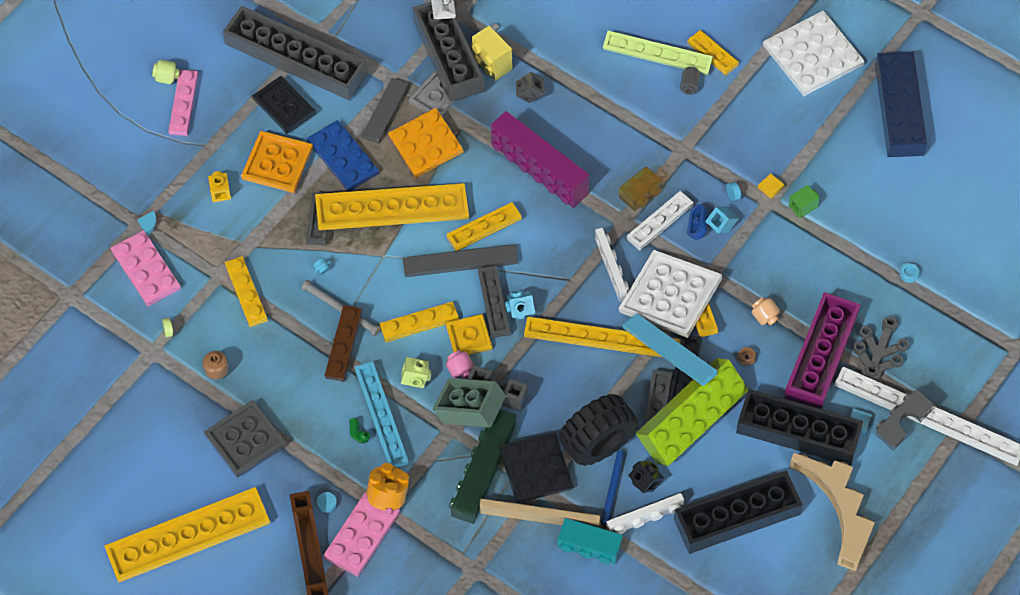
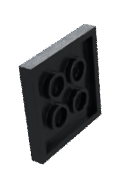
(535, 467)

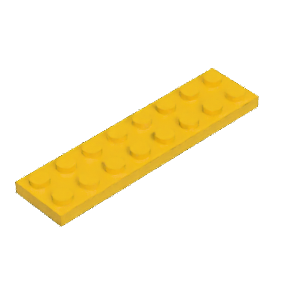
(391, 206)
(187, 534)

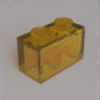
(640, 189)

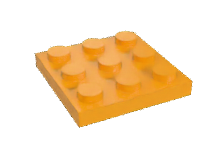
(425, 142)
(277, 161)

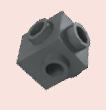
(530, 87)

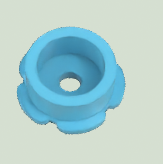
(322, 266)

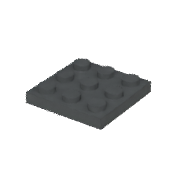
(245, 438)

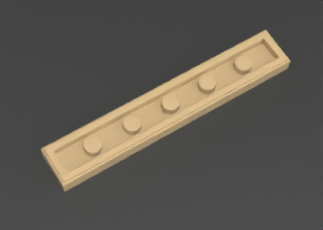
(535, 513)

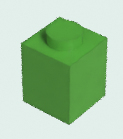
(804, 201)

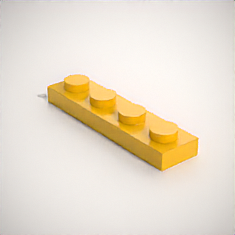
(484, 226)
(246, 291)
(418, 322)

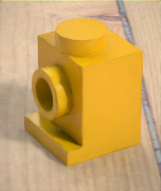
(219, 186)

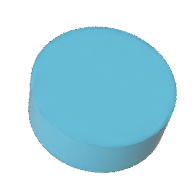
(733, 191)
(909, 272)
(326, 502)

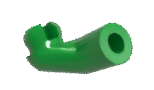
(356, 433)

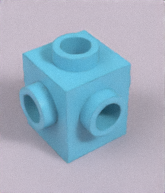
(520, 304)

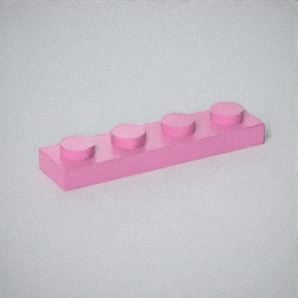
(183, 102)

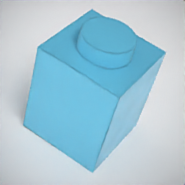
(722, 219)

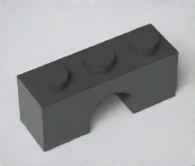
(515, 391)
(914, 405)

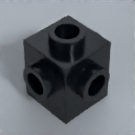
(646, 476)

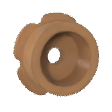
(746, 351)

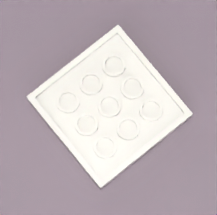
(813, 53)
(670, 293)

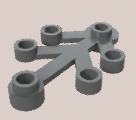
(879, 351)

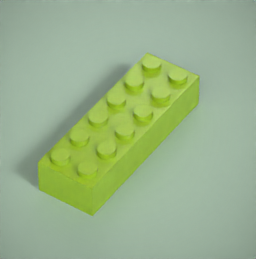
(691, 413)

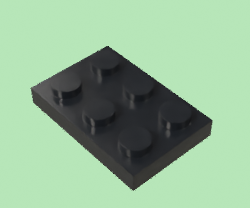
(284, 104)

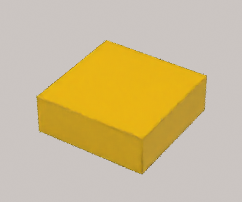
(771, 186)

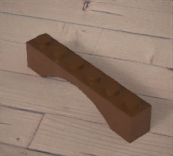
(308, 543)

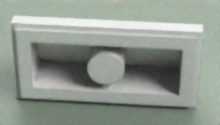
(443, 9)

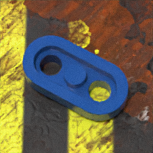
(697, 224)

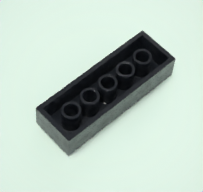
(799, 427)
(738, 512)

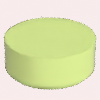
(167, 327)

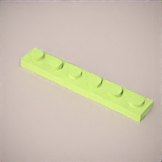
(656, 52)

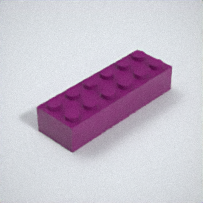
(539, 159)
(822, 351)

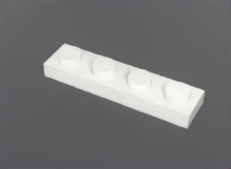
(660, 220)
(614, 270)
(641, 516)

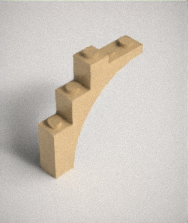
(847, 502)

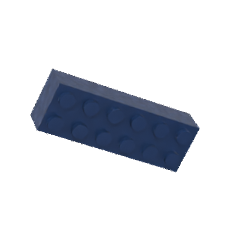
(900, 104)

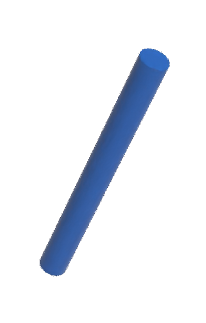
(612, 487)

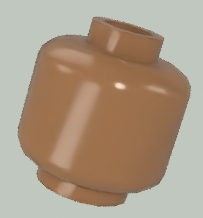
(215, 365)

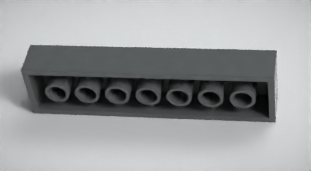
(295, 52)

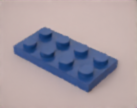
(343, 156)

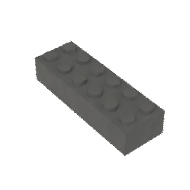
(448, 53)

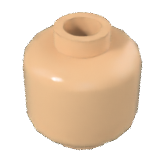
(765, 311)

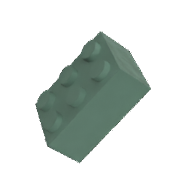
(469, 402)

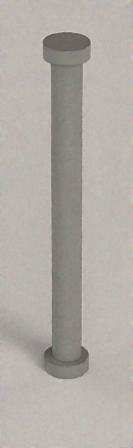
(307, 286)

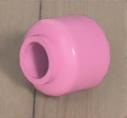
(459, 364)

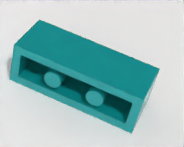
(589, 541)

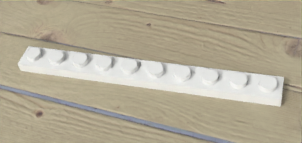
(937, 419)

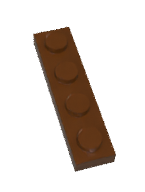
(343, 343)

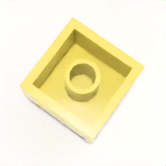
(492, 53)

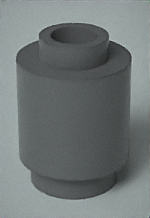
(690, 80)

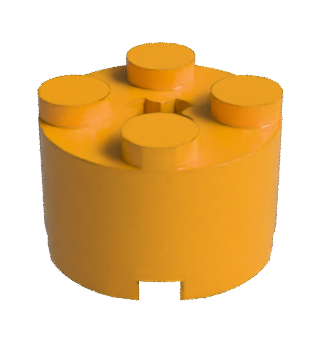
(387, 487)

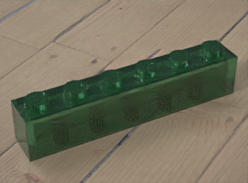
(482, 467)

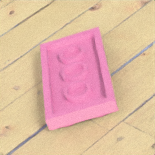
(145, 268)
(360, 536)

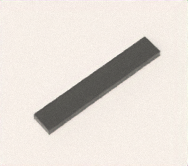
(460, 260)

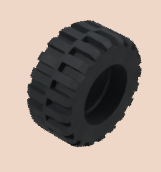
(598, 429)

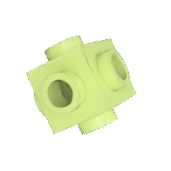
(415, 372)

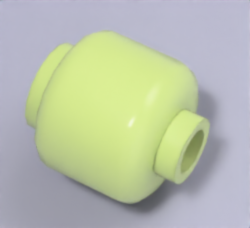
(165, 71)

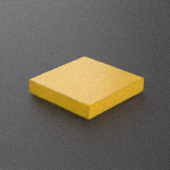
(469, 335)

